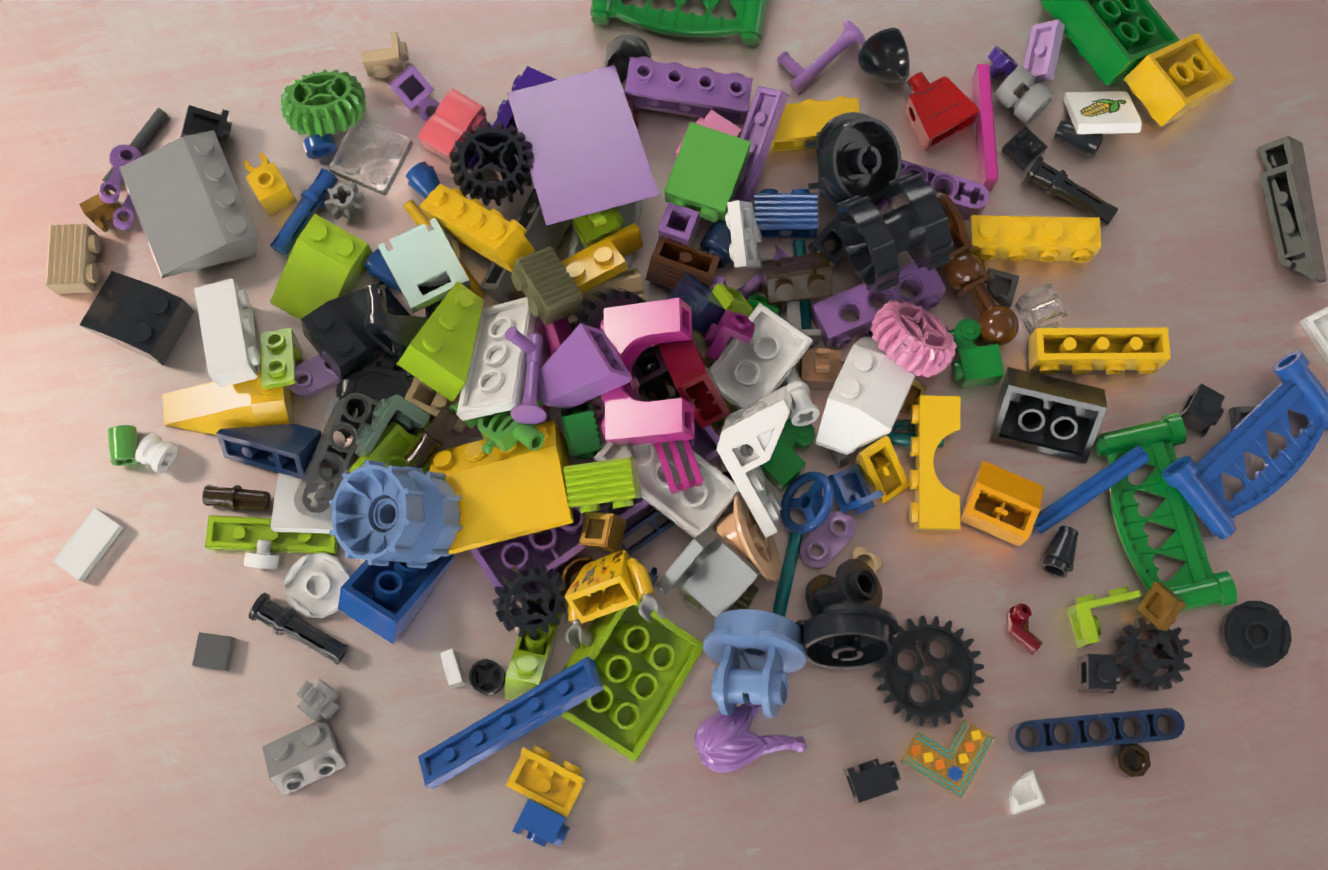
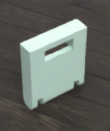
(419, 258)

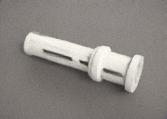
(801, 402)

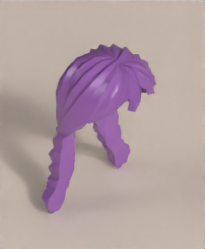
(729, 744)

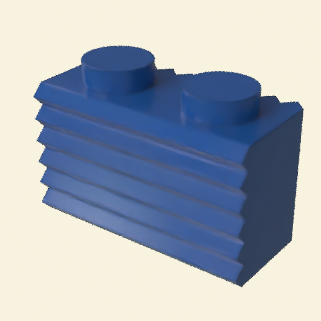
(786, 214)

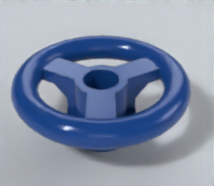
(811, 503)

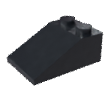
(138, 316)
(340, 332)

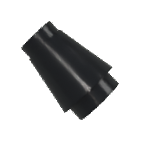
(1081, 143)
(1060, 554)

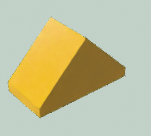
(882, 469)

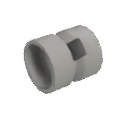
(1031, 103)

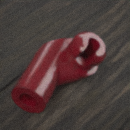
(1019, 628)

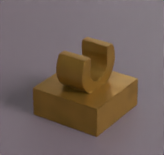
(100, 211)
(1161, 606)

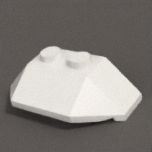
(863, 399)

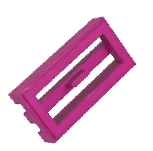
(679, 465)

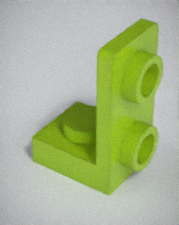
(277, 357)
(1084, 624)

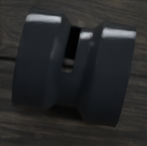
(482, 677)

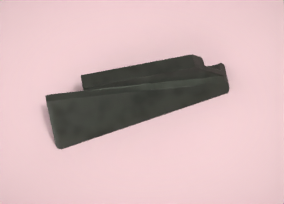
(1292, 207)

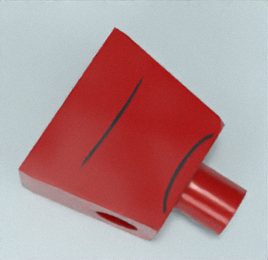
(938, 110)

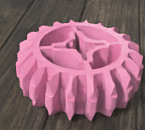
(913, 338)

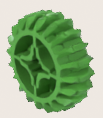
(323, 103)

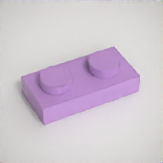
(1044, 50)

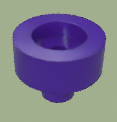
(1001, 62)

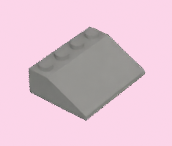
(189, 205)

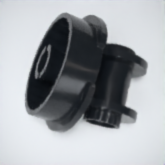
(855, 158)
(846, 619)

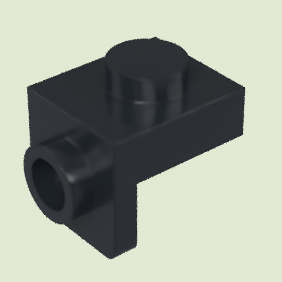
(201, 120)

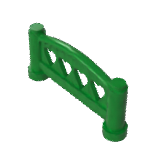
(746, 24)
(1194, 580)

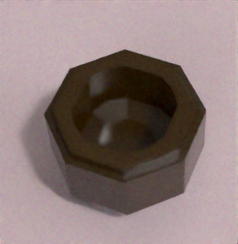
(1131, 760)

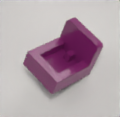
(730, 325)

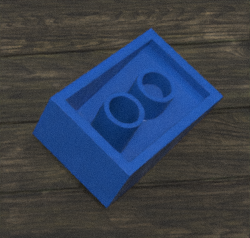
(390, 595)

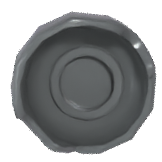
(621, 49)

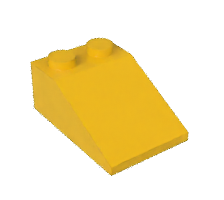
(1178, 78)

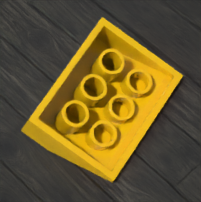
(507, 491)

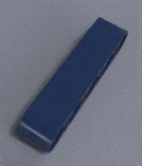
(1111, 725)

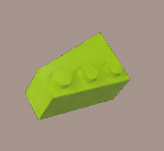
(445, 343)

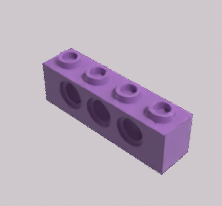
(857, 300)

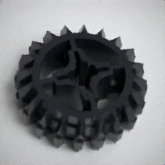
(506, 145)

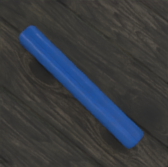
(1091, 488)

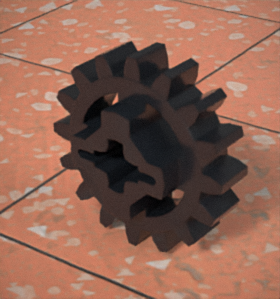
(525, 613)
(1145, 666)

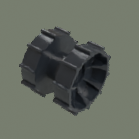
(912, 225)

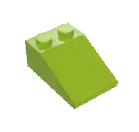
(320, 268)

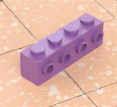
(687, 90)

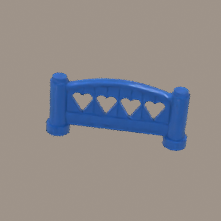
(1202, 481)

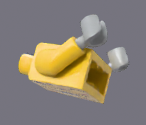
(606, 588)

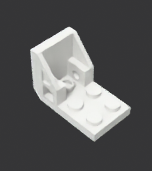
(760, 428)

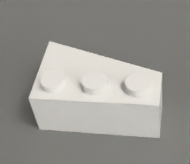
(227, 332)

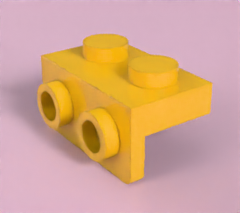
(546, 781)

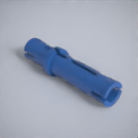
(309, 204)

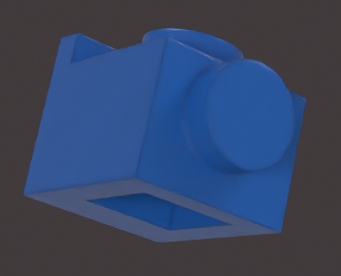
(542, 824)

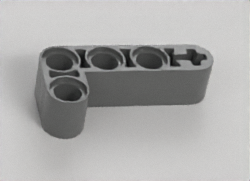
(337, 456)

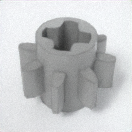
(351, 195)
(317, 700)

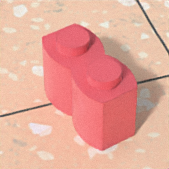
(446, 126)

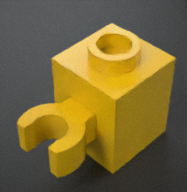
(269, 186)

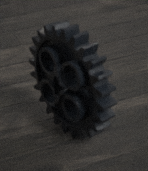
(957, 661)

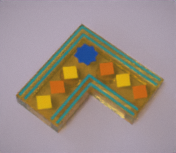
(951, 766)

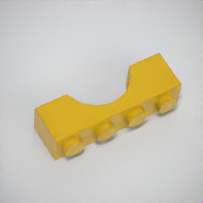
(934, 504)

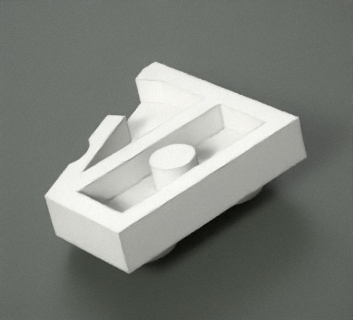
(744, 235)

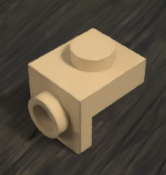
(386, 61)

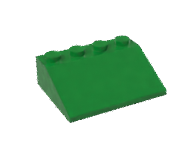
(1112, 33)

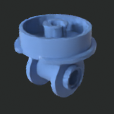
(759, 641)

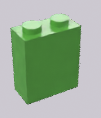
(707, 171)

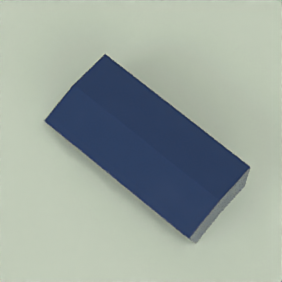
(649, 537)

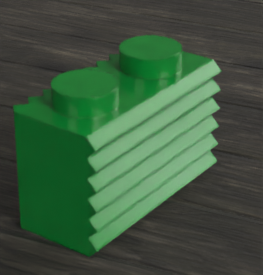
(581, 430)

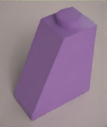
(581, 369)

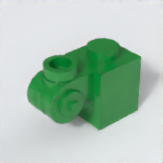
(974, 364)
(785, 463)

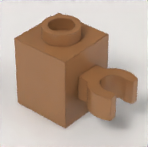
(820, 368)

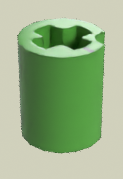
(122, 445)

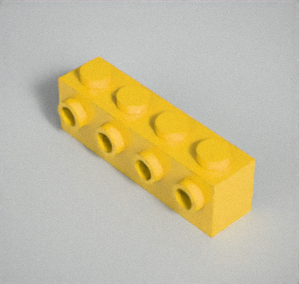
(477, 227)
(1034, 238)
(1098, 349)

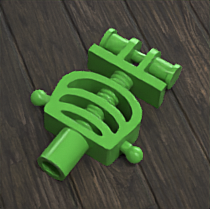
(504, 432)

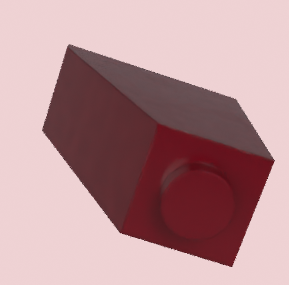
(694, 380)

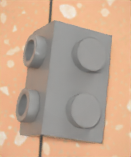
(303, 757)

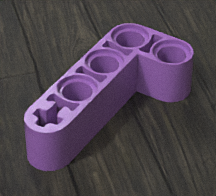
(953, 185)

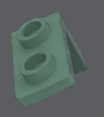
(404, 414)

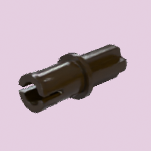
(432, 437)
(236, 498)

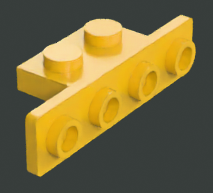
(603, 259)

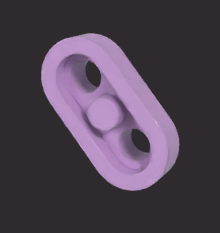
(318, 380)
(828, 540)

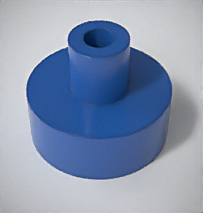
(319, 147)

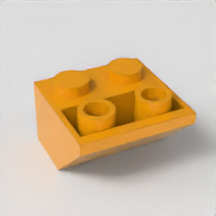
(1002, 504)

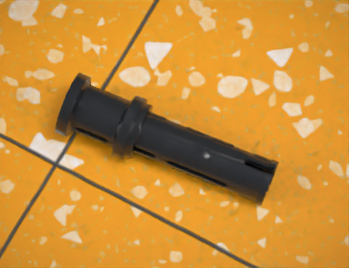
(1058, 184)
(285, 621)

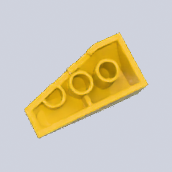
(239, 405)

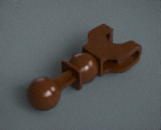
(967, 274)

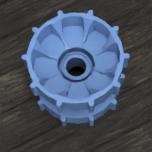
(395, 515)

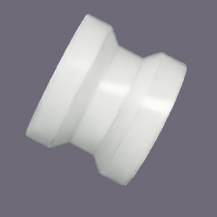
(156, 453)

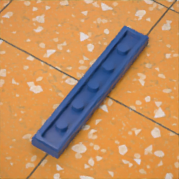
(510, 722)

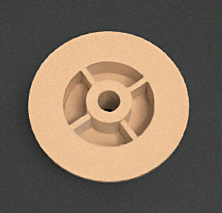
(746, 537)

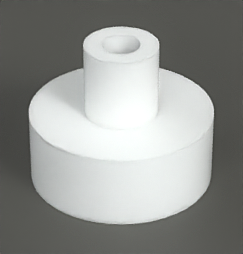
(262, 557)

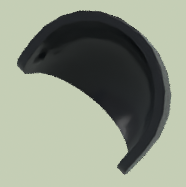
(885, 56)

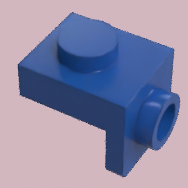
(852, 490)

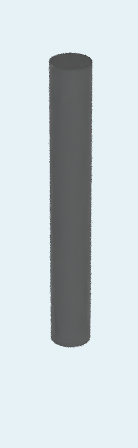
(144, 134)

